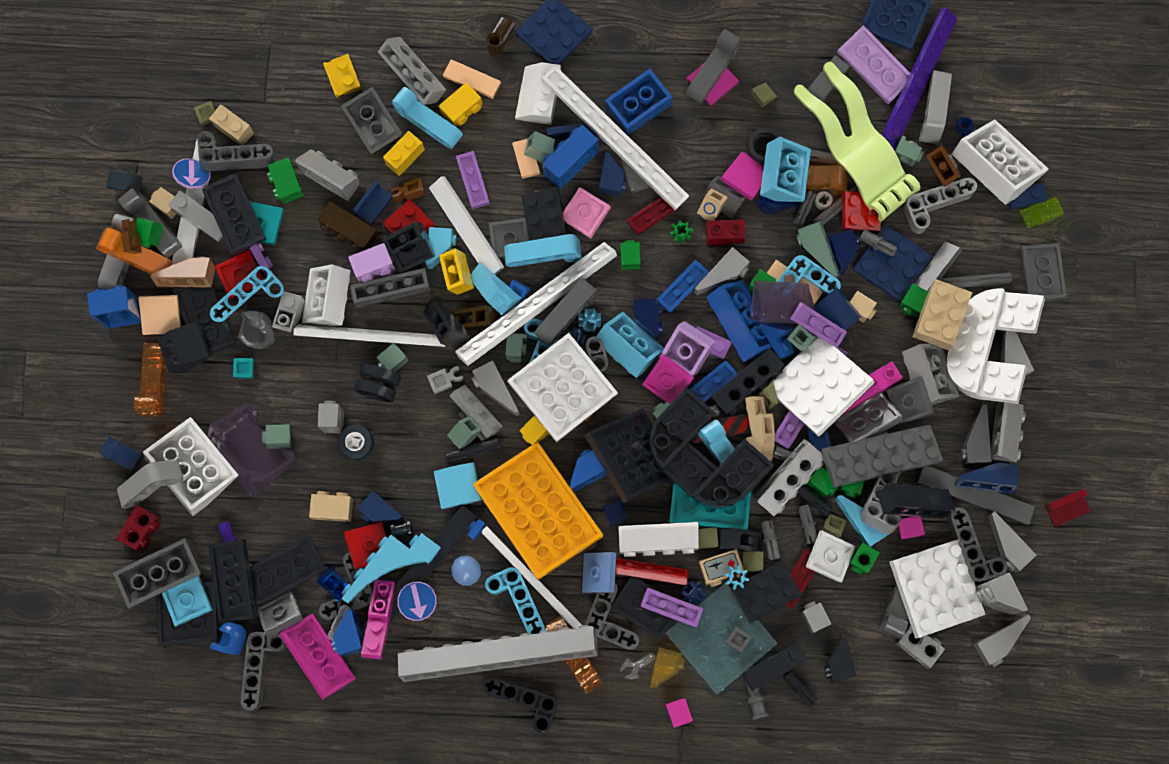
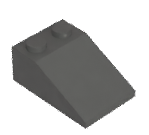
(371, 120)

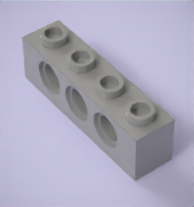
(411, 70)
(778, 480)

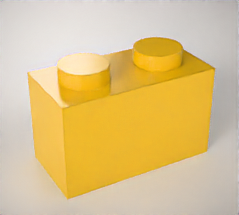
(461, 105)
(403, 153)
(456, 271)

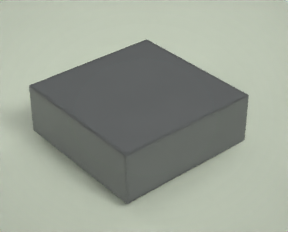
(738, 640)

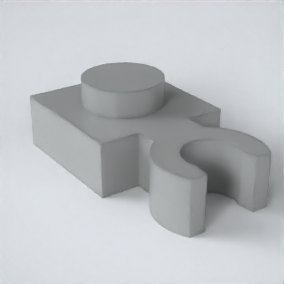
(442, 381)

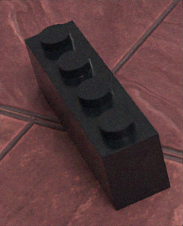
(915, 501)

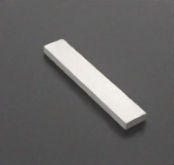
(465, 225)

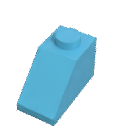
(441, 241)

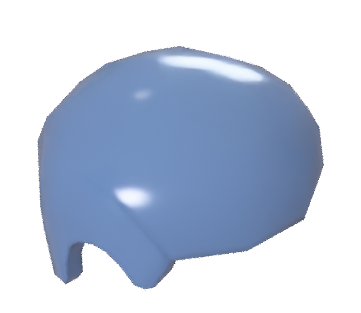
(465, 570)

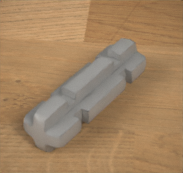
(343, 609)

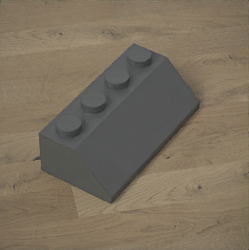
(158, 572)

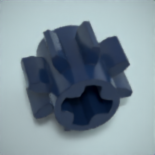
(577, 335)
(694, 593)

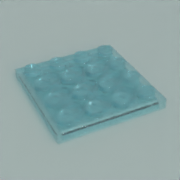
(706, 644)

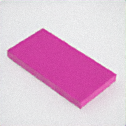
(316, 656)

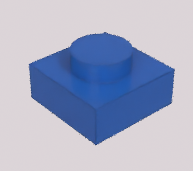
(520, 289)
(475, 529)

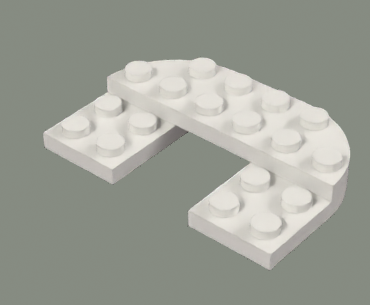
(969, 355)

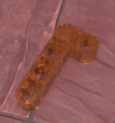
(827, 177)
(152, 382)
(580, 667)

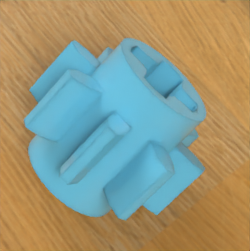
(589, 319)
(742, 578)

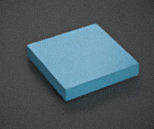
(187, 601)

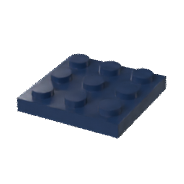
(896, 20)
(553, 31)
(893, 273)

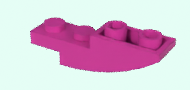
(378, 620)

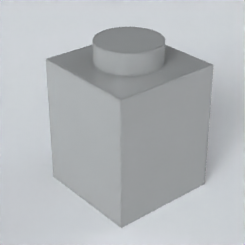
(815, 617)

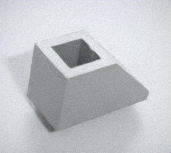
(288, 312)

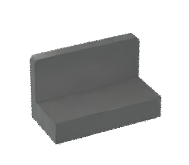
(734, 198)

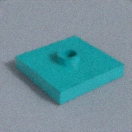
(269, 219)

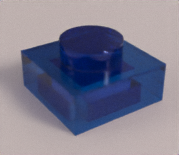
(615, 513)

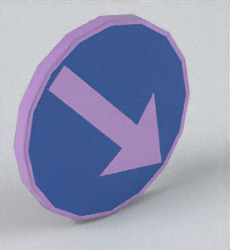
(190, 174)
(417, 601)

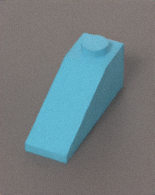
(494, 290)
(852, 512)

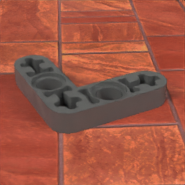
(357, 603)
(604, 625)

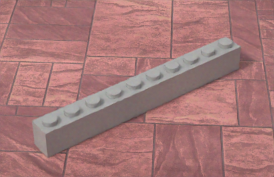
(497, 654)

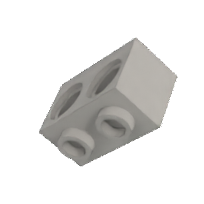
(330, 417)
(917, 650)

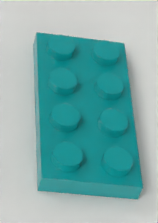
(687, 510)

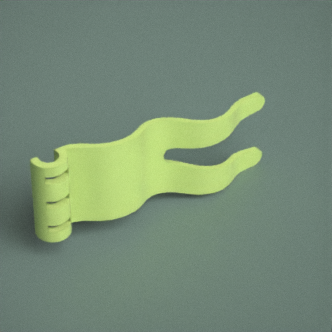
(866, 152)

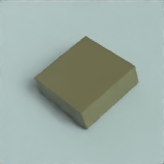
(204, 112)

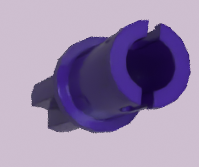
(226, 532)

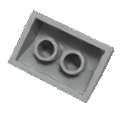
(328, 173)
(931, 364)
(1007, 432)
(1001, 595)

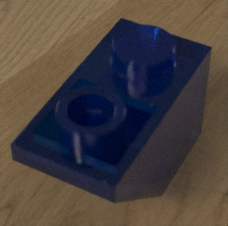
(646, 316)

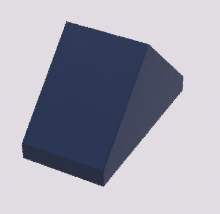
(121, 454)

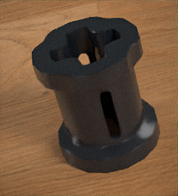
(401, 528)

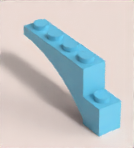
(391, 557)

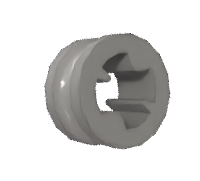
(823, 194)

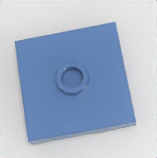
(599, 572)

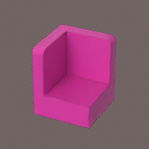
(911, 527)
(679, 712)

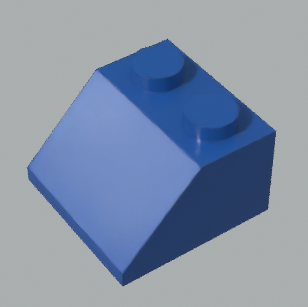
(587, 470)
(349, 635)

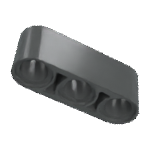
(822, 87)

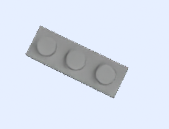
(472, 406)

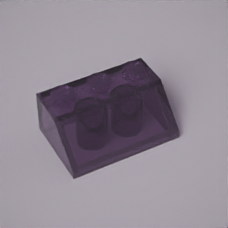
(778, 300)

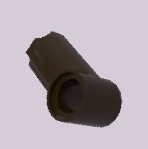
(500, 35)

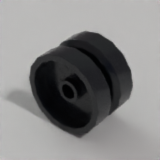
(377, 383)

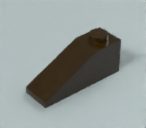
(476, 318)

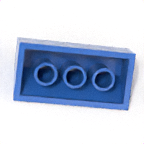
(733, 308)

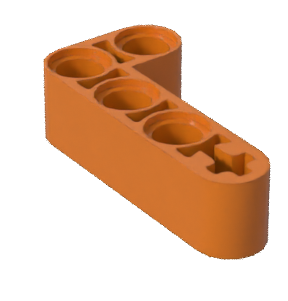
(148, 261)

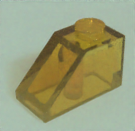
(666, 666)

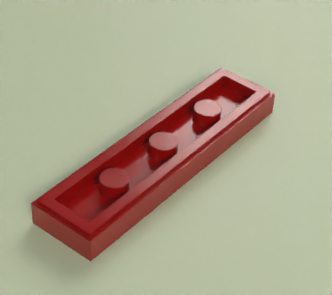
(651, 571)

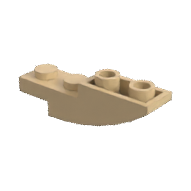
(761, 427)

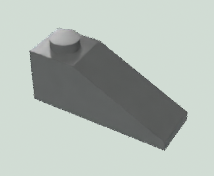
(977, 444)

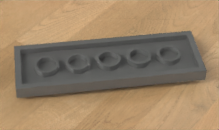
(881, 455)

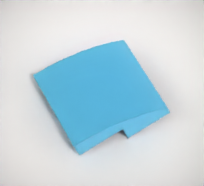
(456, 485)

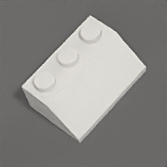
(536, 99)
(326, 296)

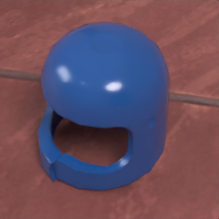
(232, 639)

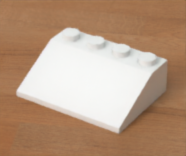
(999, 161)
(201, 464)

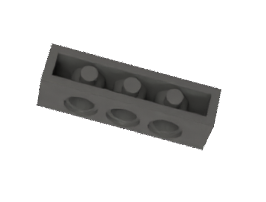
(390, 288)

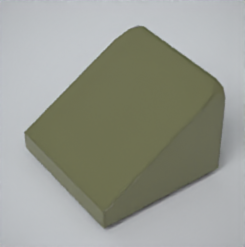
(763, 94)
(769, 396)
(834, 525)
(707, 538)
(753, 561)

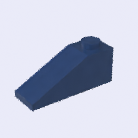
(996, 478)

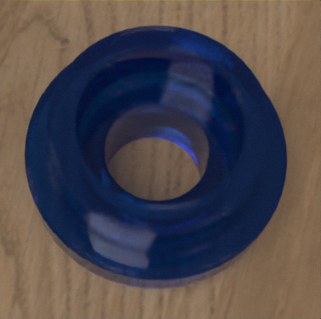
(968, 122)

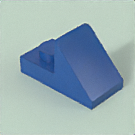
(776, 335)

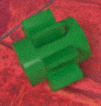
(683, 236)

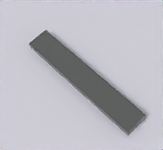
(988, 500)

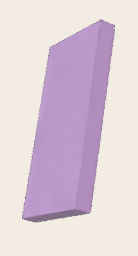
(874, 64)

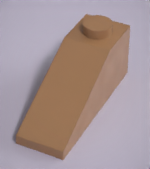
(188, 273)

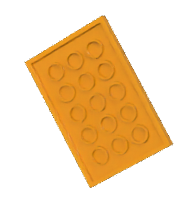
(537, 510)

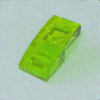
(1042, 212)

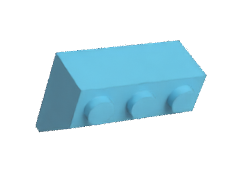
(785, 171)
(629, 344)

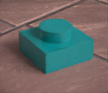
(243, 368)

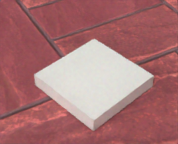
(830, 556)

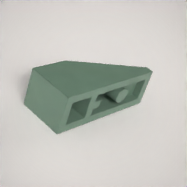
(817, 244)

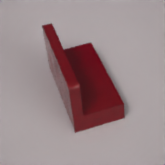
(1068, 507)

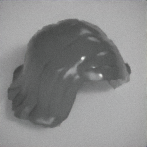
(256, 330)

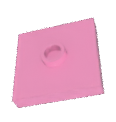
(585, 212)

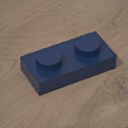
(1031, 196)

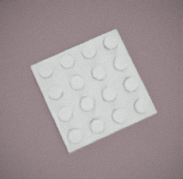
(820, 385)
(562, 387)
(936, 589)

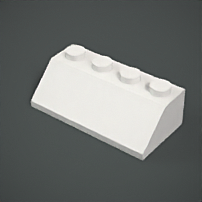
(658, 538)

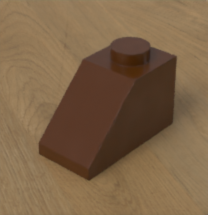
(944, 165)

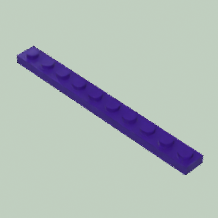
(919, 77)

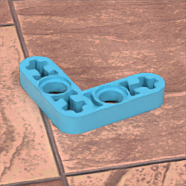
(806, 274)

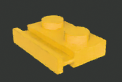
(342, 75)

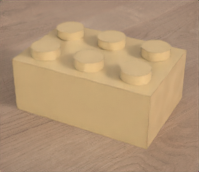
(942, 314)

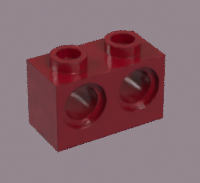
(725, 232)
(134, 525)

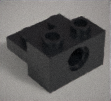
(409, 246)

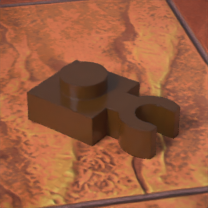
(411, 190)
(130, 238)

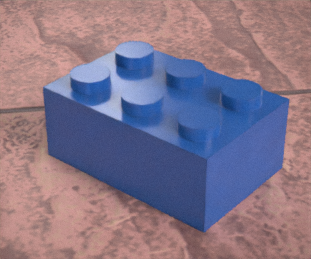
(638, 102)
(570, 156)
(114, 307)

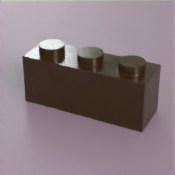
(347, 227)

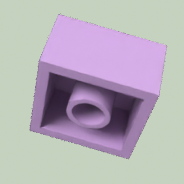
(372, 264)
(688, 348)

